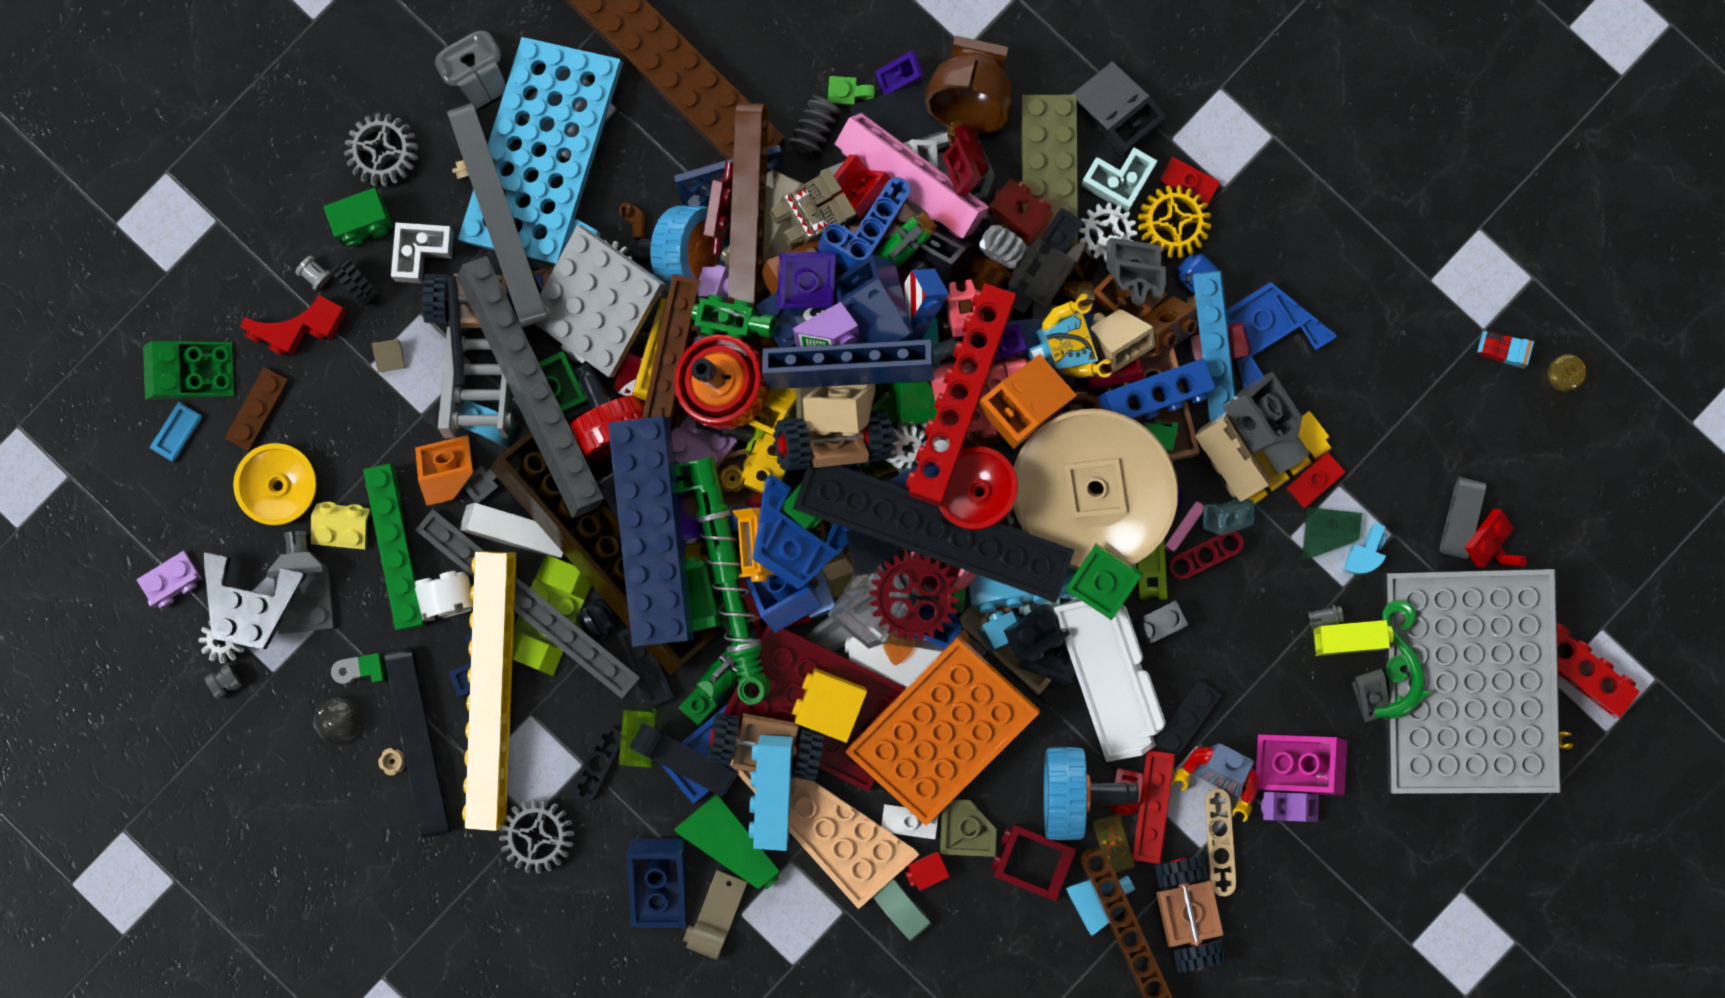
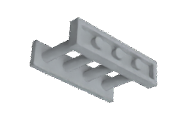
(452, 395)

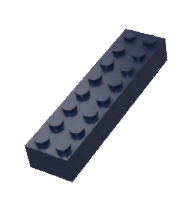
(651, 531)

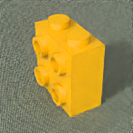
(829, 704)

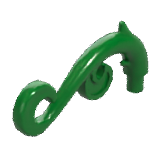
(1416, 694)

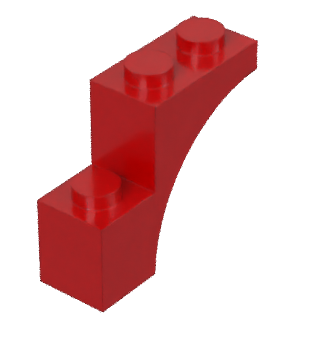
(321, 317)

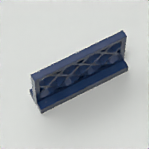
(700, 197)

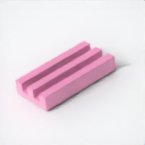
(1184, 527)

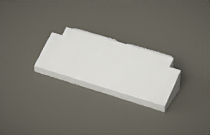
(1112, 679)

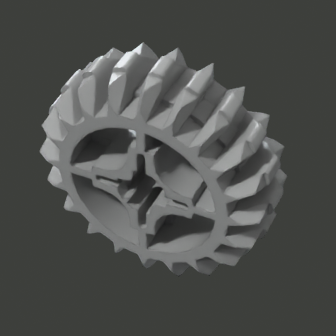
(379, 161)
(532, 847)

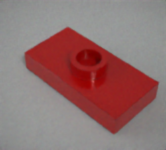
(1188, 177)
(1315, 480)

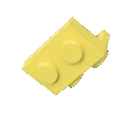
(339, 525)

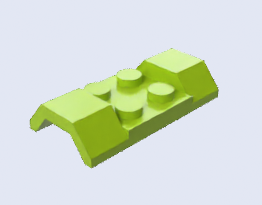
(564, 590)

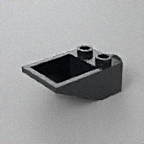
(945, 253)

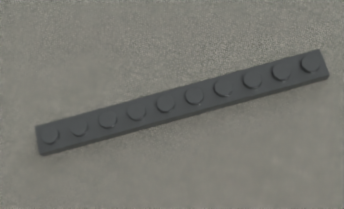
(536, 611)

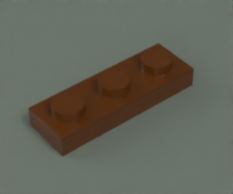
(257, 409)

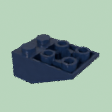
(875, 300)

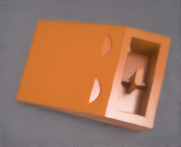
(1025, 400)

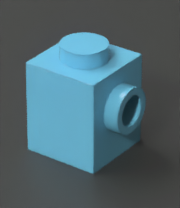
(993, 630)

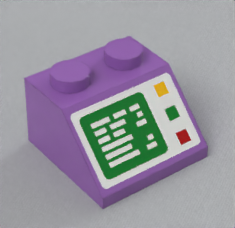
(828, 328)

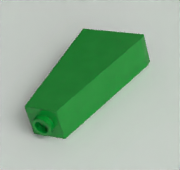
(727, 840)

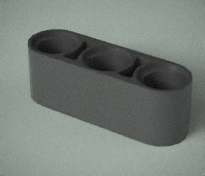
(1462, 516)

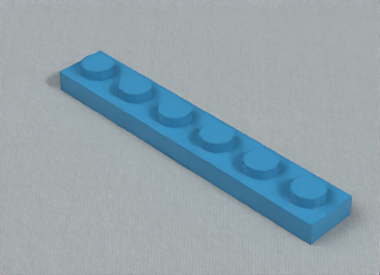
(1214, 339)

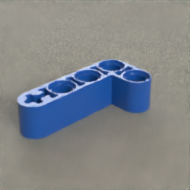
(872, 223)

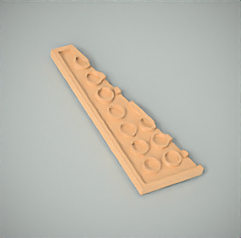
(842, 840)

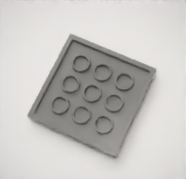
(597, 300)

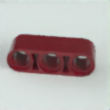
(1193, 562)

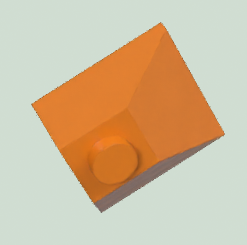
(443, 468)

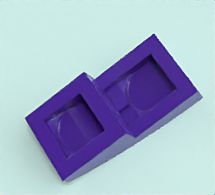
(1010, 345)

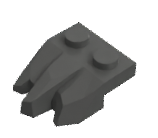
(1136, 268)

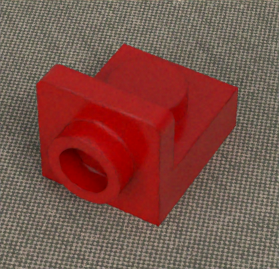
(1128, 777)

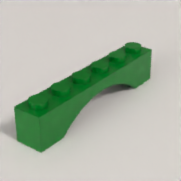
(393, 546)

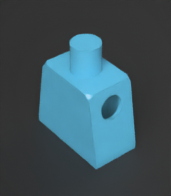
(1088, 905)

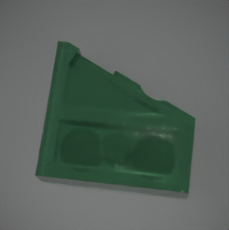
(1328, 530)

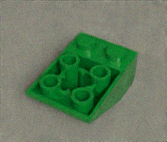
(187, 370)

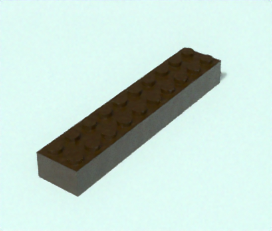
(587, 540)

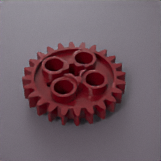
(911, 622)

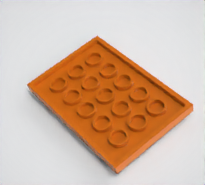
(942, 730)

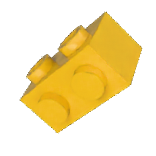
(763, 465)

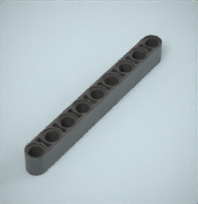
(497, 215)

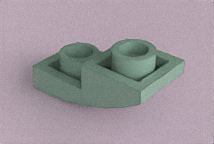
(902, 910)

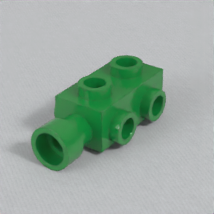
(729, 318)

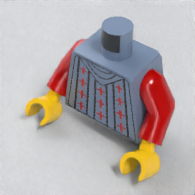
(1224, 770)

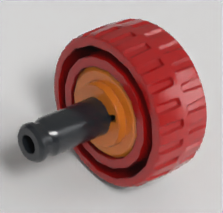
(721, 382)
(592, 427)

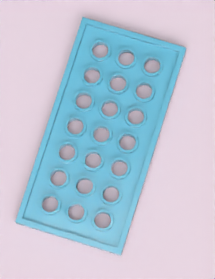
(582, 146)

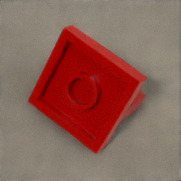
(860, 185)

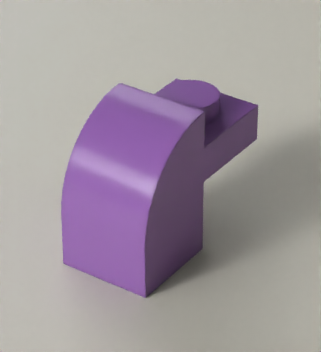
(1290, 806)

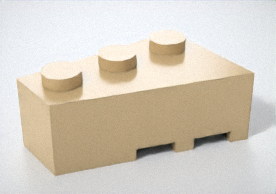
(1232, 457)

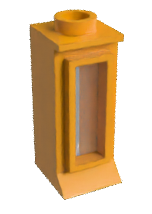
(747, 527)

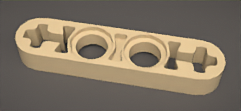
(1215, 842)

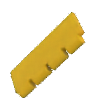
(1314, 439)

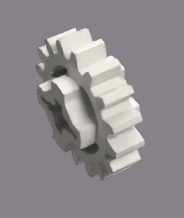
(1096, 228)

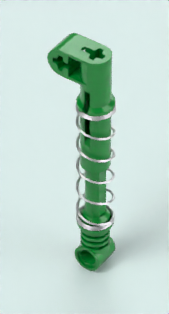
(726, 568)

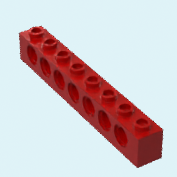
(1001, 304)

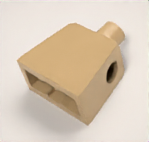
(1121, 338)

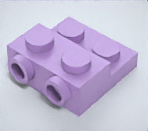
(696, 444)

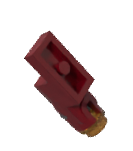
(964, 157)

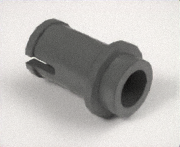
(1326, 617)

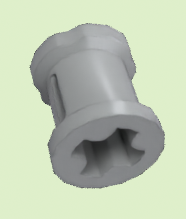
(313, 273)

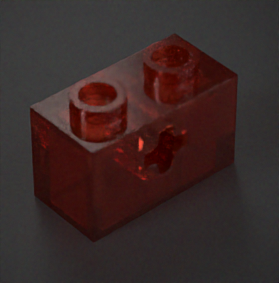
(1027, 224)

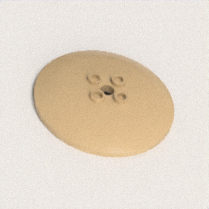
(1106, 448)

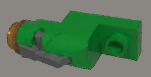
(907, 239)
(711, 690)

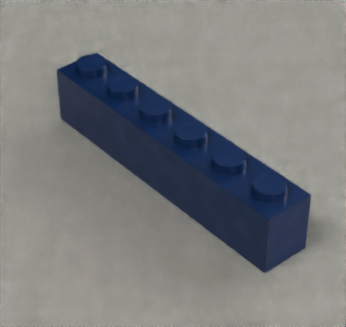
(848, 364)

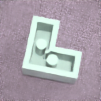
(1117, 185)

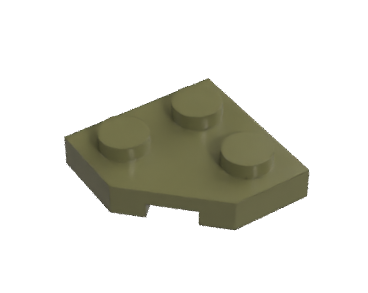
(966, 831)

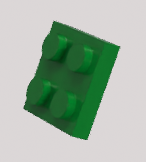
(1103, 581)

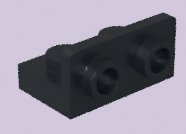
(1035, 634)

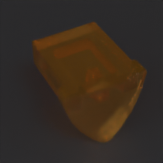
(1076, 288)
(898, 649)

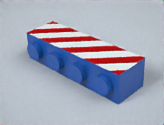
(923, 299)

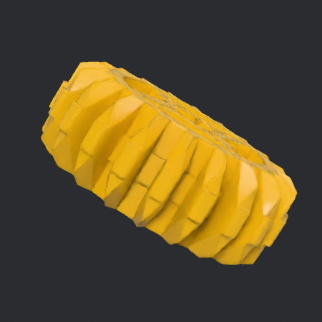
(1185, 218)

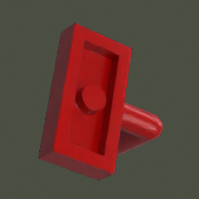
(1488, 542)

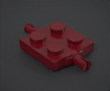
(719, 210)

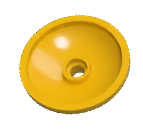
(256, 481)

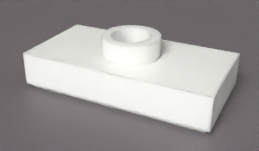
(901, 821)

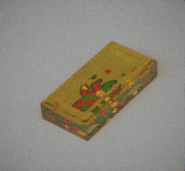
(1114, 842)

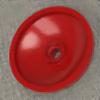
(977, 470)

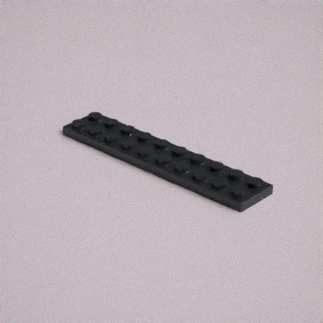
(920, 527)

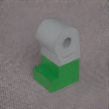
(351, 669)

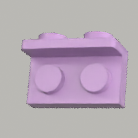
(169, 580)

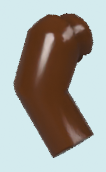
(635, 217)

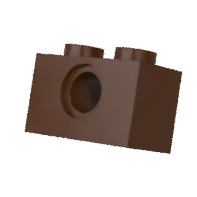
(1171, 323)

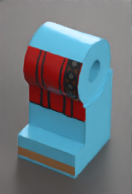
(1505, 349)

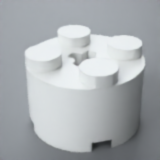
(444, 596)

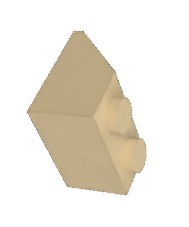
(838, 409)

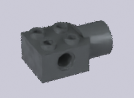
(1268, 422)

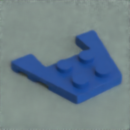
(1268, 318)
(788, 547)

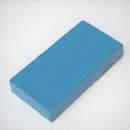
(176, 432)

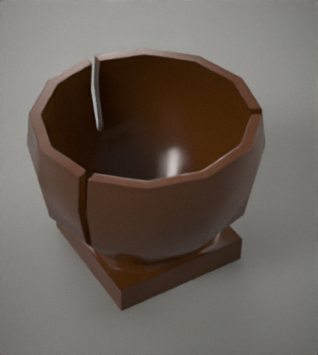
(971, 86)

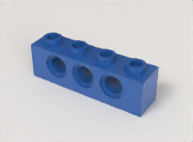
(1193, 375)

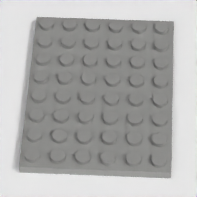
(1491, 680)

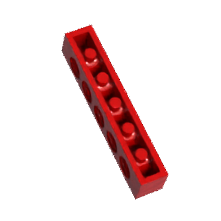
(1623, 688)

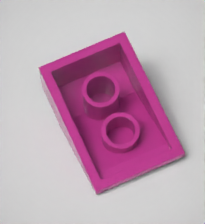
(1302, 764)

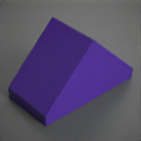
(900, 73)

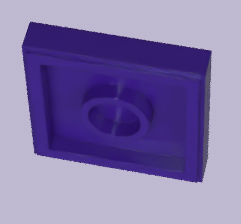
(806, 280)

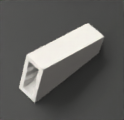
(507, 529)
(877, 661)

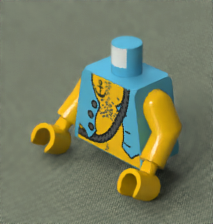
(1067, 342)

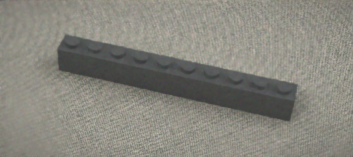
(529, 387)

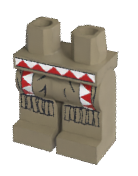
(812, 209)

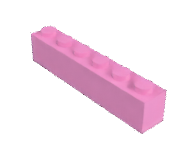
(928, 185)

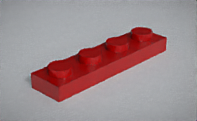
(1154, 807)

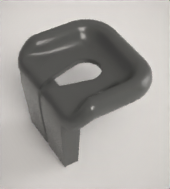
(481, 81)

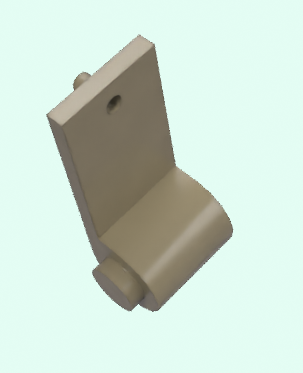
(716, 915)

